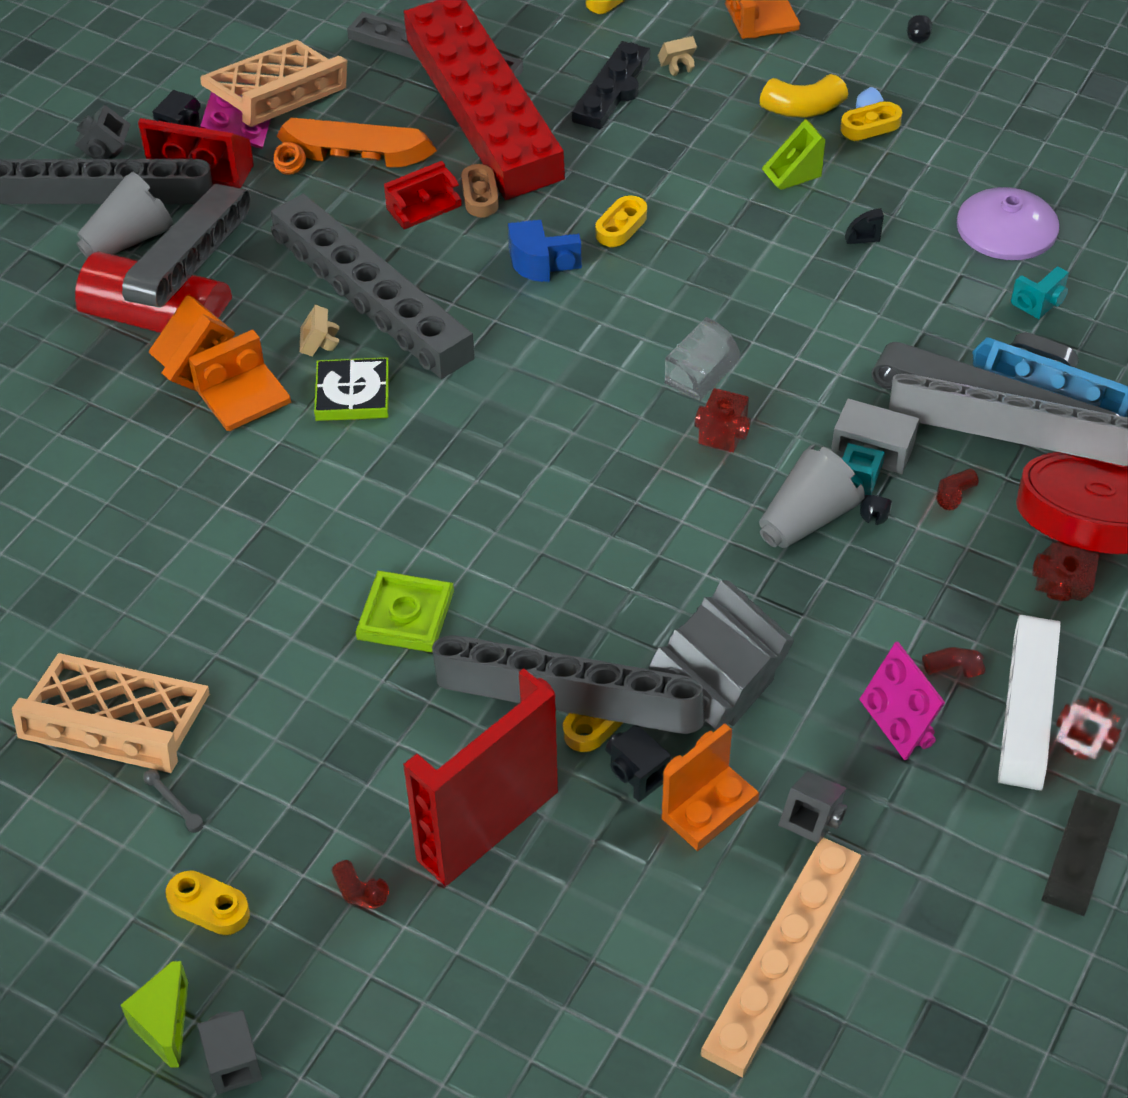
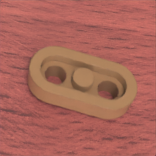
(479, 190)

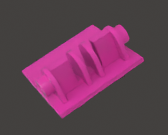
(227, 118)
(903, 702)

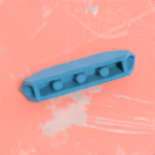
(1051, 375)

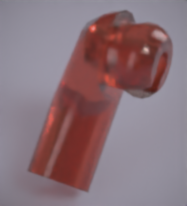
(950, 488)
(953, 656)
(356, 892)

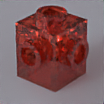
(723, 420)
(1065, 572)
(1077, 738)

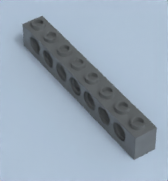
(373, 286)

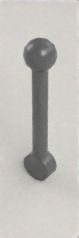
(193, 821)

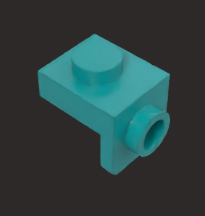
(1040, 297)
(865, 464)

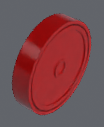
(1076, 501)

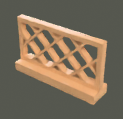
(277, 93)
(101, 732)

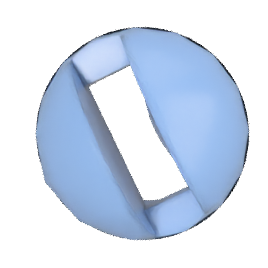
(868, 97)

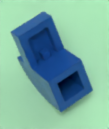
(539, 255)

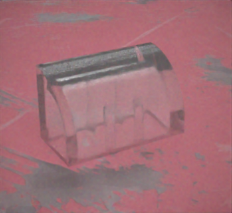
(701, 359)

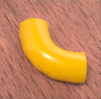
(803, 99)

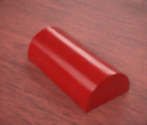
(100, 294)

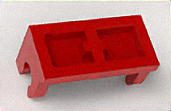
(422, 195)

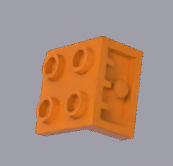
(762, 17)
(187, 334)
(237, 381)
(703, 791)

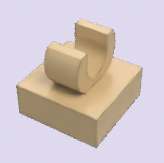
(676, 52)
(318, 332)

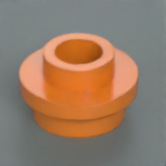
(284, 152)

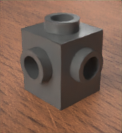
(102, 141)

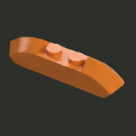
(397, 144)

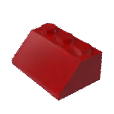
(225, 152)

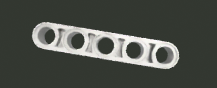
(1029, 703)

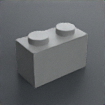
(878, 430)

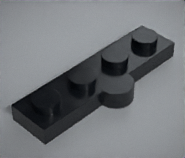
(613, 84)

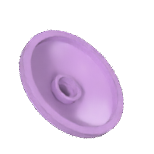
(1007, 223)

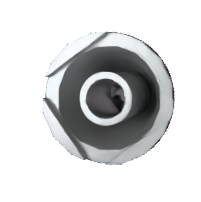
(124, 219)
(810, 497)

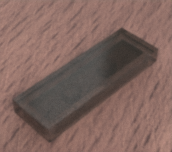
(1081, 853)

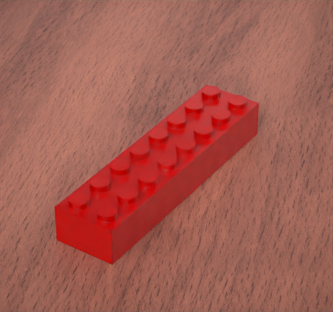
(485, 96)

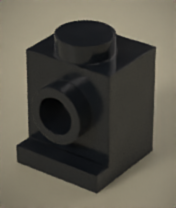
(178, 109)
(638, 760)

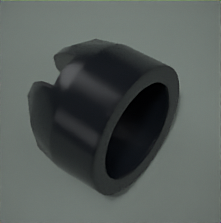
(919, 28)
(877, 507)

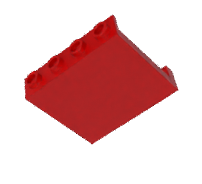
(485, 786)

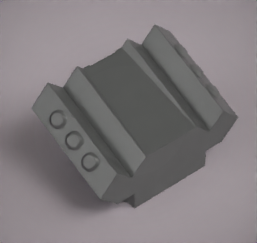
(729, 650)

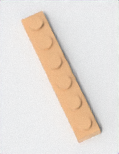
(780, 957)

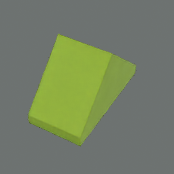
(798, 158)
(158, 1012)

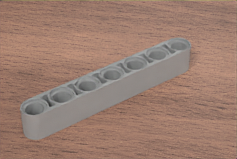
(1012, 418)

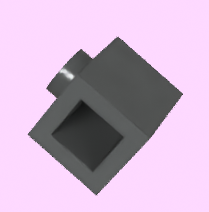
(813, 807)
(229, 1051)

